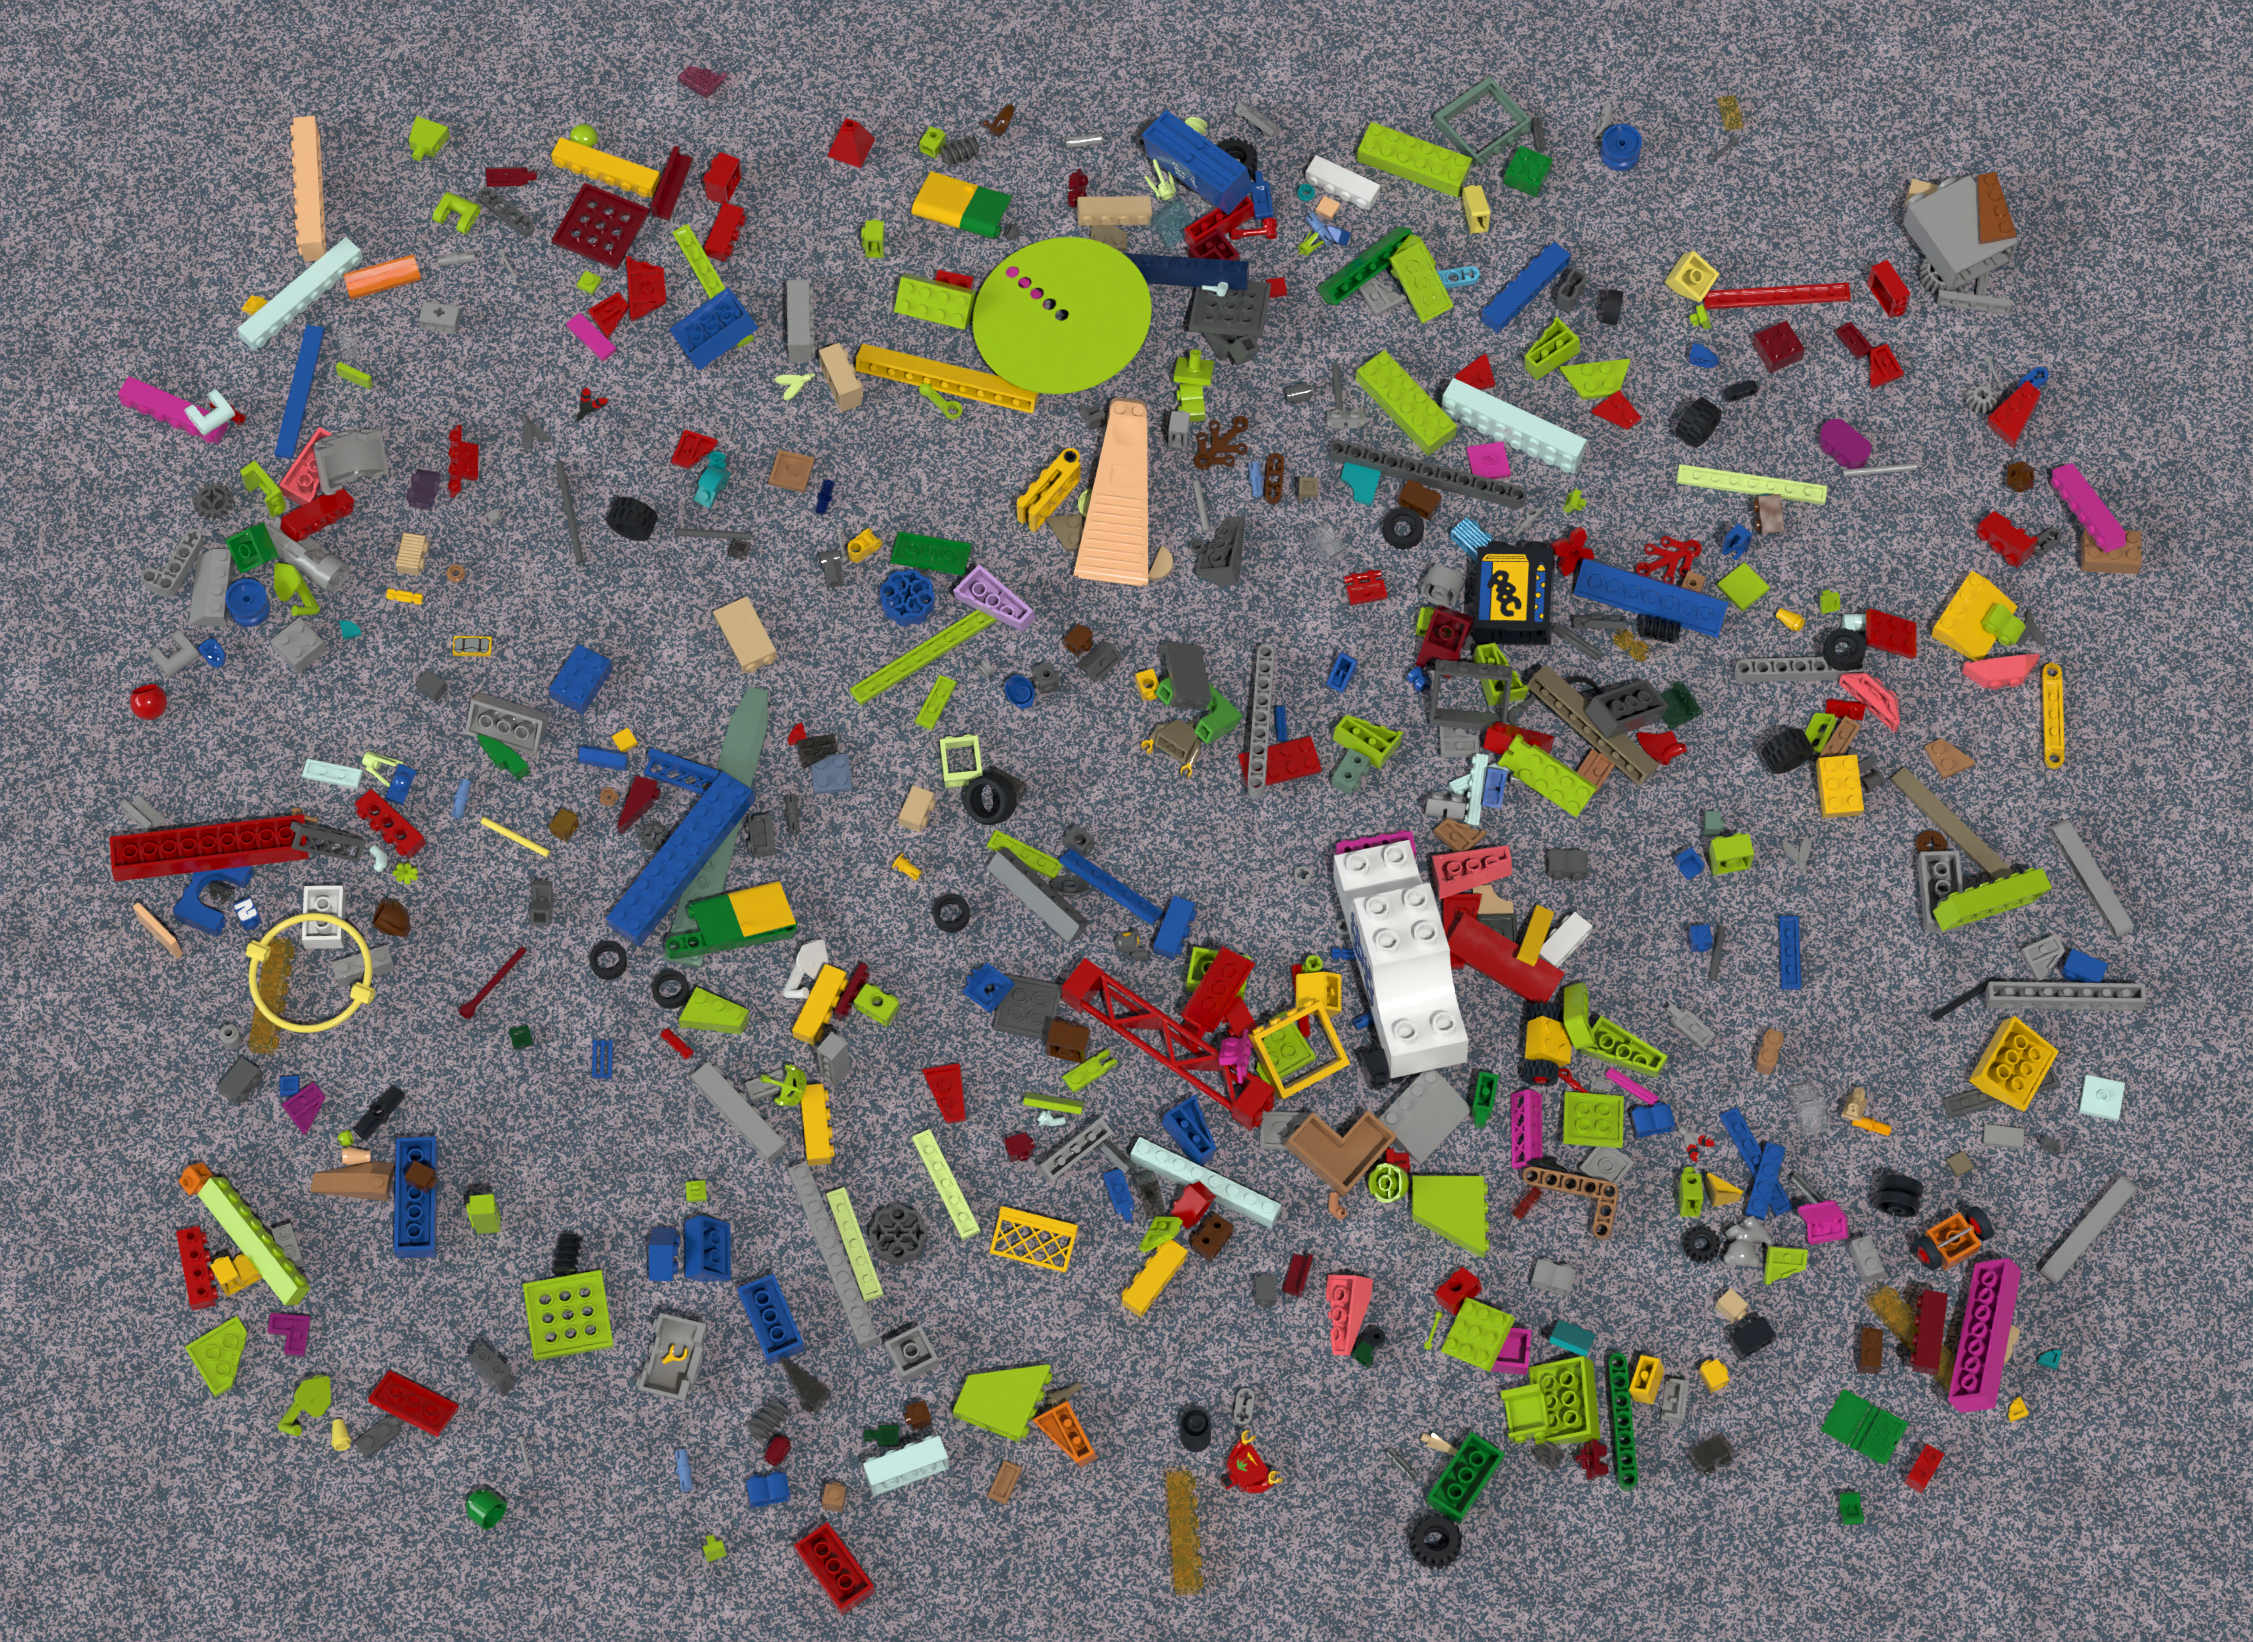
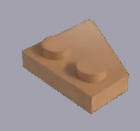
(1458, 836)

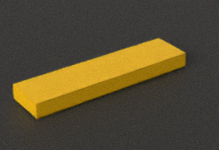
(1535, 935)

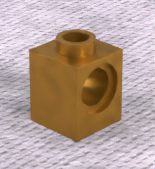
(564, 824)

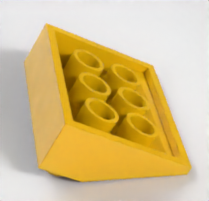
(1961, 622)
(2014, 1064)

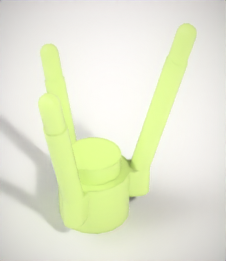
(1165, 190)
(374, 761)

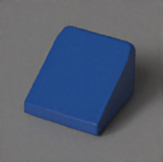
(1340, 235)

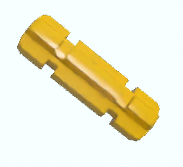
(404, 596)

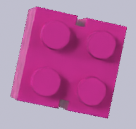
(1511, 1356)

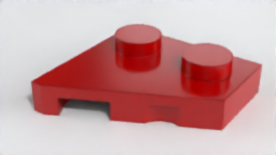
(1883, 366)
(1477, 374)
(1618, 411)
(692, 449)

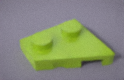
(1160, 1231)
(1783, 1262)

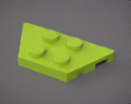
(1596, 378)

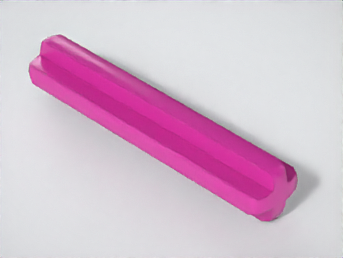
(1632, 1086)

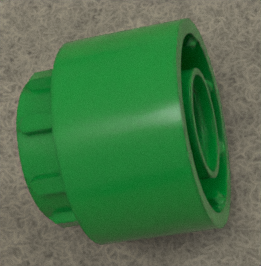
(485, 1508)

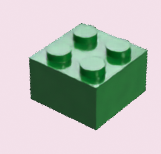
(1528, 171)
(251, 548)

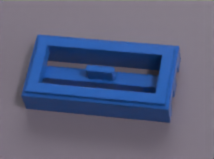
(602, 1043)

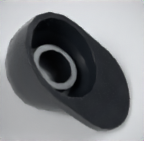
(1195, 1429)

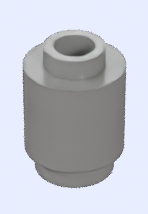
(230, 1037)

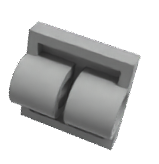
(1437, 803)

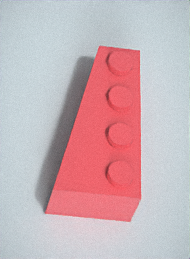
(302, 480)
(1470, 869)

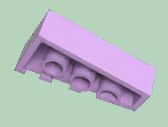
(994, 599)

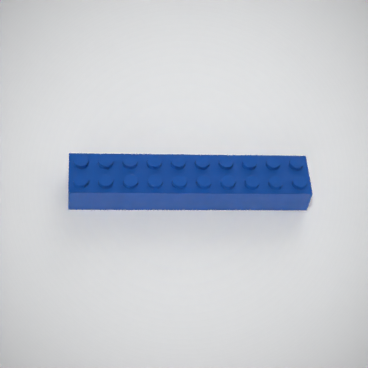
(681, 859)

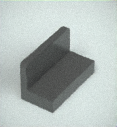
(1100, 660)

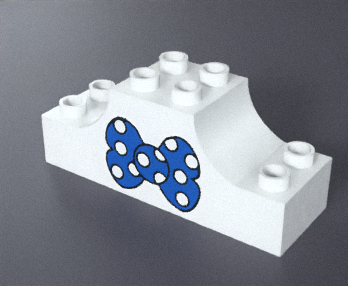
(1401, 958)

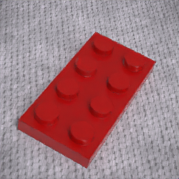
(1286, 761)
(413, 1403)

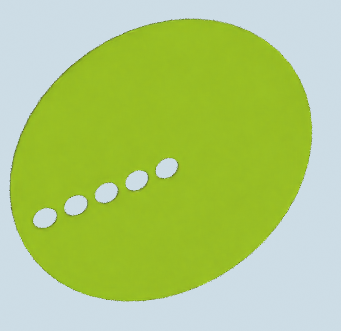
(1049, 356)

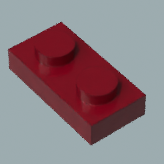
(1854, 340)

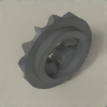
(647, 842)

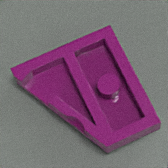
(304, 1107)

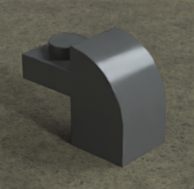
(542, 903)

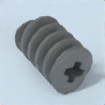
(960, 150)
(767, 1421)

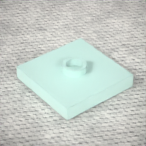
(2102, 1097)

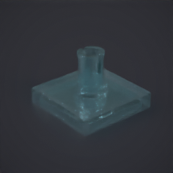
(1172, 222)

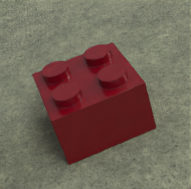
(1778, 346)

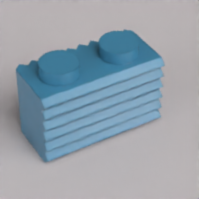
(1470, 536)

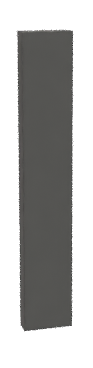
(1977, 1100)

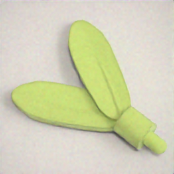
(795, 381)

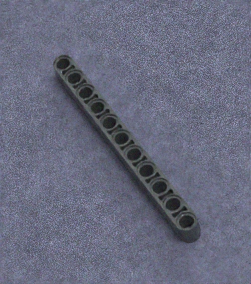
(1437, 473)

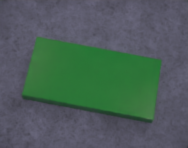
(931, 553)

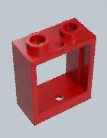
(1888, 289)

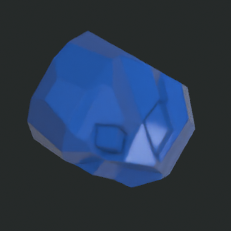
(1703, 356)
(212, 653)

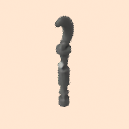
(1523, 707)

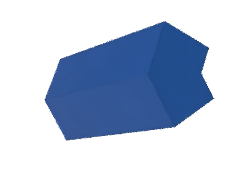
(603, 757)

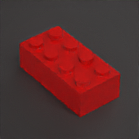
(834, 1569)

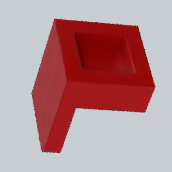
(1400, 1159)

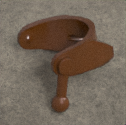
(1006, 116)

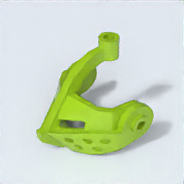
(787, 1086)

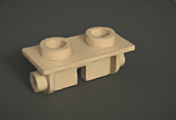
(1855, 1105)

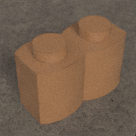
(1769, 1051)

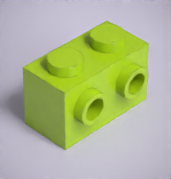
(873, 238)

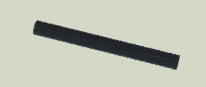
(1961, 1000)

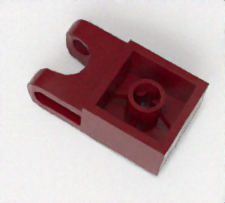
(1442, 644)

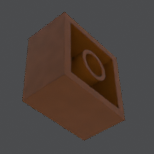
(1068, 1042)

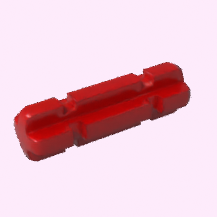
(676, 1043)

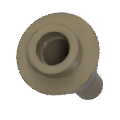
(1061, 1396)

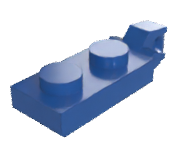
(1261, 197)
(1119, 1194)

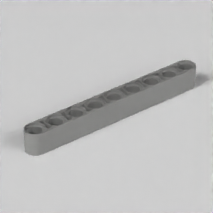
(1261, 712)

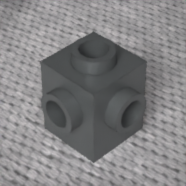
(1046, 678)

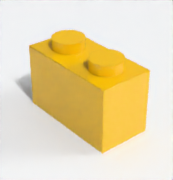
(1647, 1379)

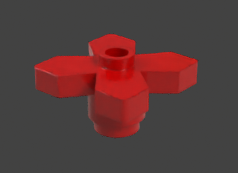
(1571, 550)

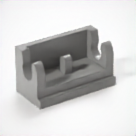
(1675, 1401)

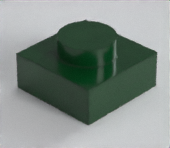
(521, 1037)

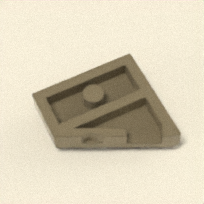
(1067, 530)

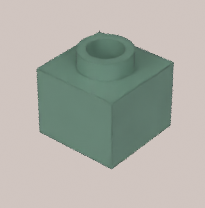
(1713, 823)

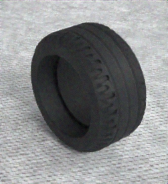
(974, 799)

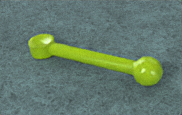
(1428, 1345)

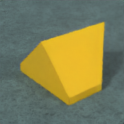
(1721, 1191)

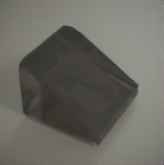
(739, 549)

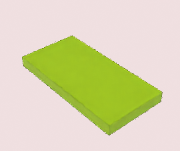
(1421, 282)

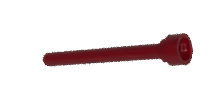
(467, 1010)

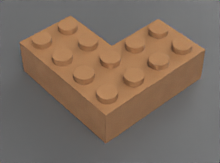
(1338, 1159)

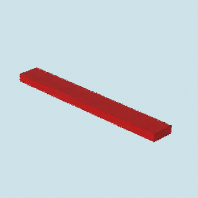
(1777, 296)

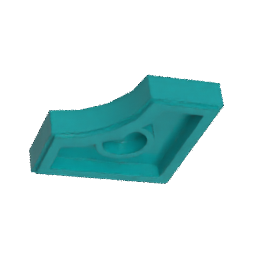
(1362, 482)

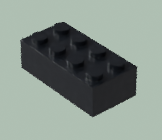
(1376, 1070)

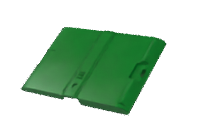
(1882, 1435)

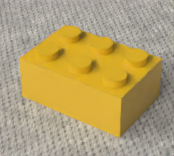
(1839, 786)

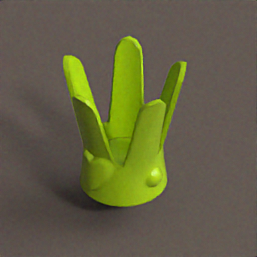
(1306, 248)

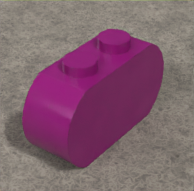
(1844, 444)

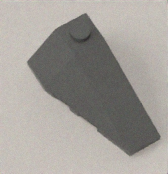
(1224, 555)

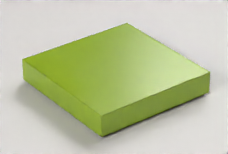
(1743, 587)

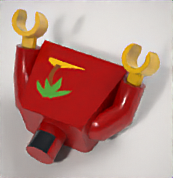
(1247, 1469)

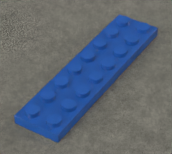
(1650, 596)

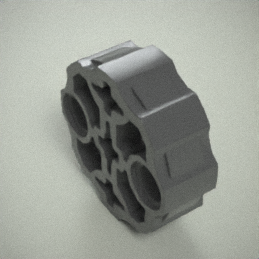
(907, 1226)

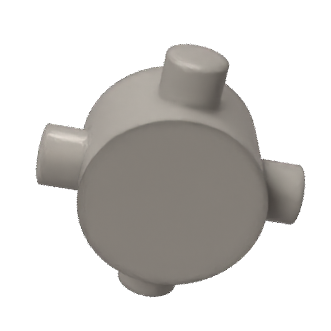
(493, 516)

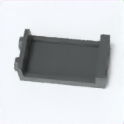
(1187, 675)

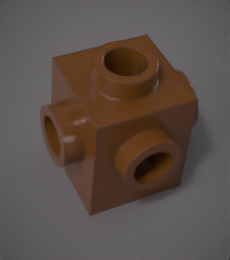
(2020, 476)

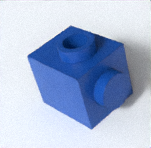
(1700, 938)

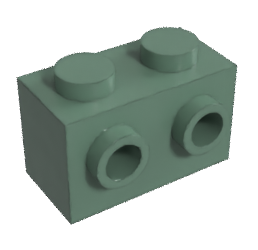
(1350, 772)

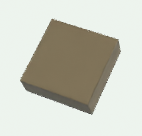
(1959, 1164)

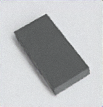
(1117, 1156)

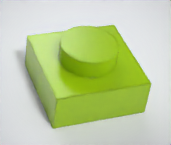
(589, 282)

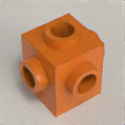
(195, 1178)

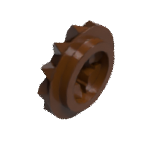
(1937, 839)

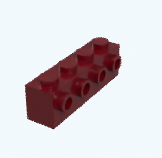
(1929, 1332)

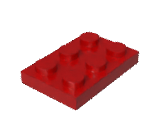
(1891, 633)

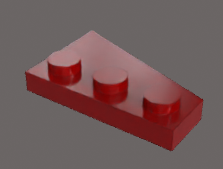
(948, 1091)

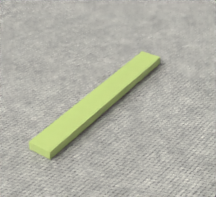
(1751, 484)

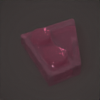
(701, 80)

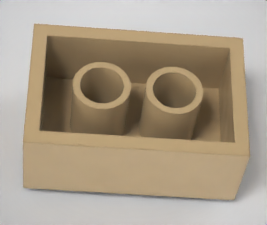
(841, 377)

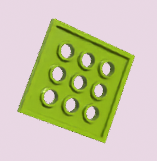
(559, 1326)

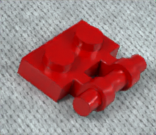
(1368, 591)

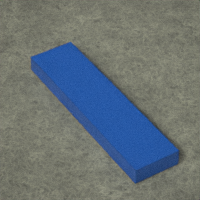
(1789, 953)

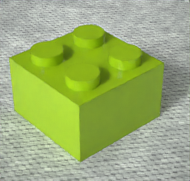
(1730, 854)

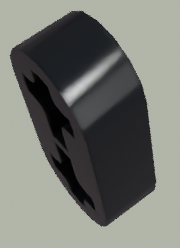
(1740, 391)

